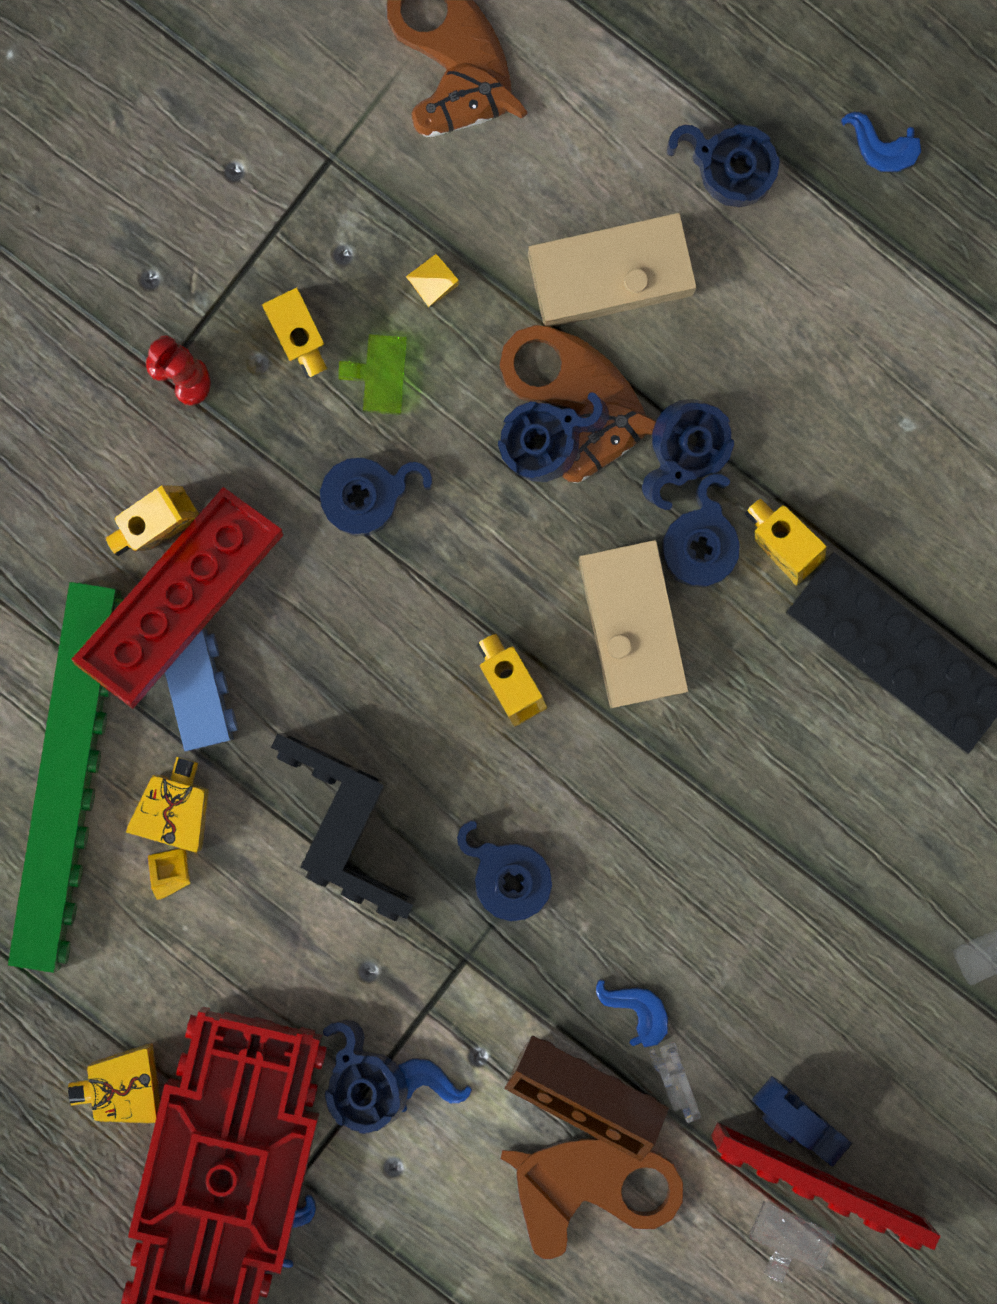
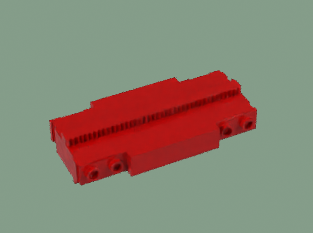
(225, 1163)

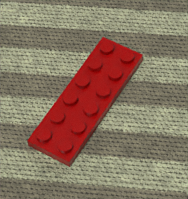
(177, 597)
(811, 1181)

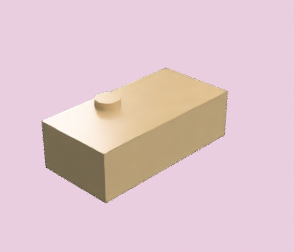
(612, 270)
(632, 624)

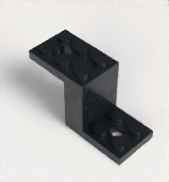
(343, 828)

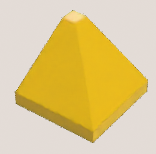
(432, 280)
(168, 872)

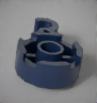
(714, 161)
(561, 432)
(683, 461)
(383, 492)
(703, 524)
(498, 861)
(348, 1078)
(797, 1121)

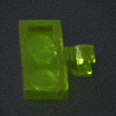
(381, 374)

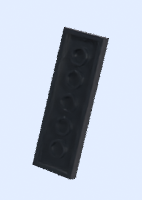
(898, 652)

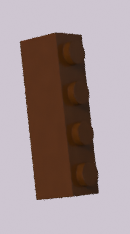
(587, 1098)

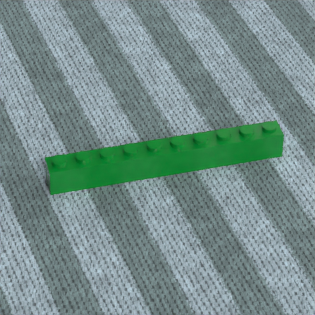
(62, 791)

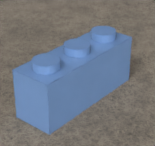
(198, 695)

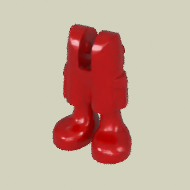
(175, 362)

